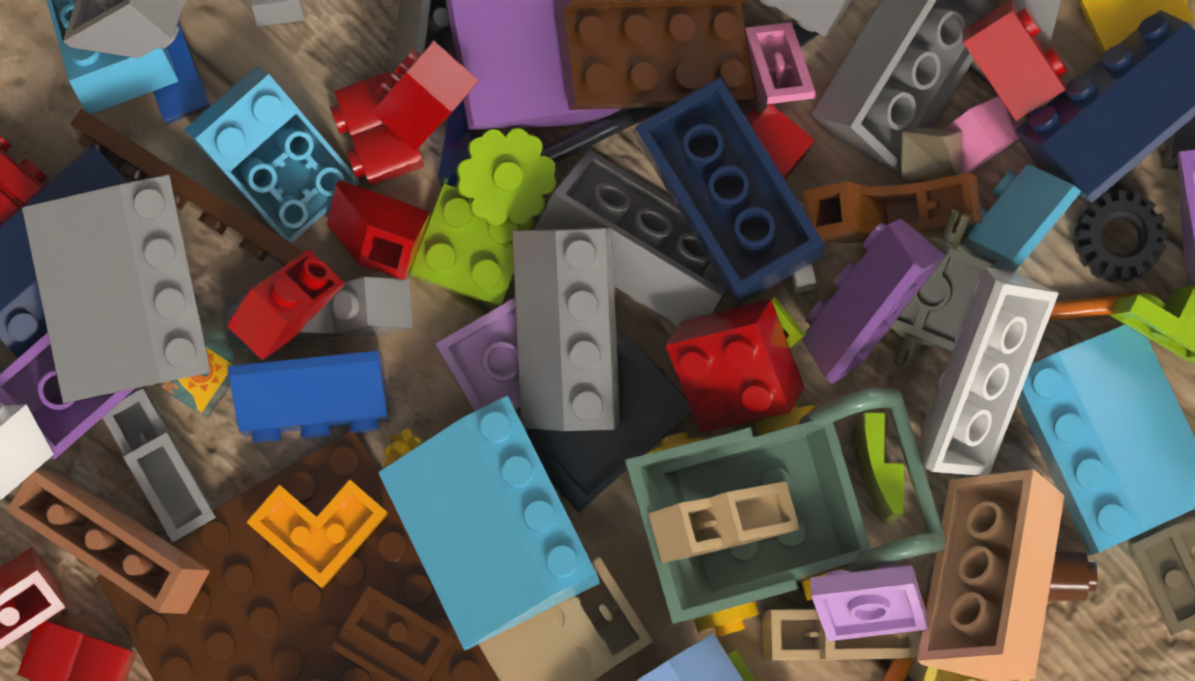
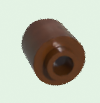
(1072, 577)

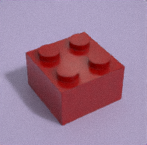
(735, 366)

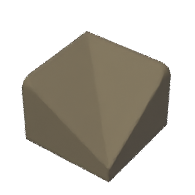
(930, 153)

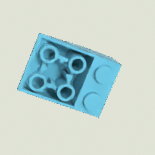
(106, 78)
(271, 154)

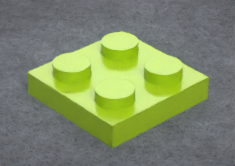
(466, 251)

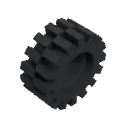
(1141, 216)

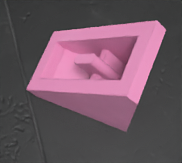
(777, 64)
(985, 133)

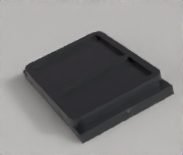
(591, 460)

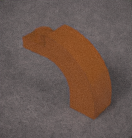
(852, 211)

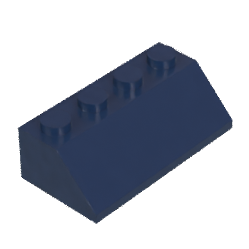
(1117, 108)
(20, 299)

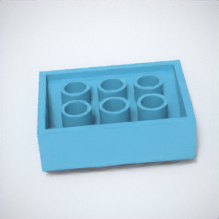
(1111, 436)
(488, 524)

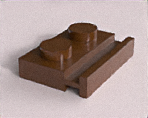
(391, 639)

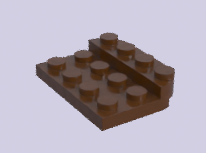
(651, 51)

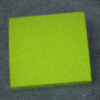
(882, 480)

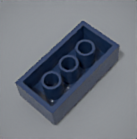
(729, 191)

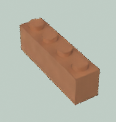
(108, 541)

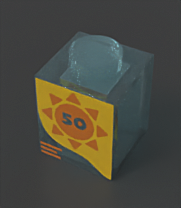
(205, 390)

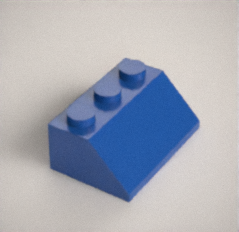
(310, 395)

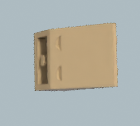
(571, 640)

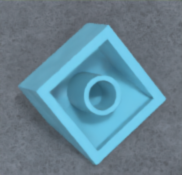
(1020, 217)

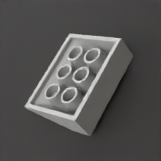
(116, 289)

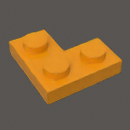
(322, 542)

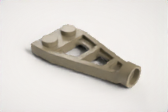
(1170, 573)

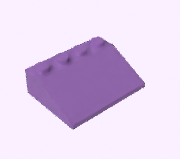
(517, 62)

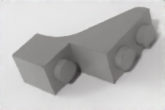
(359, 308)

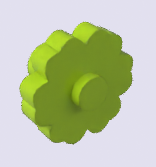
(505, 176)

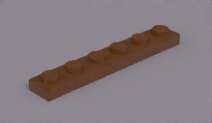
(215, 212)

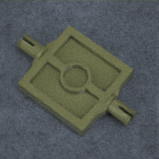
(945, 297)

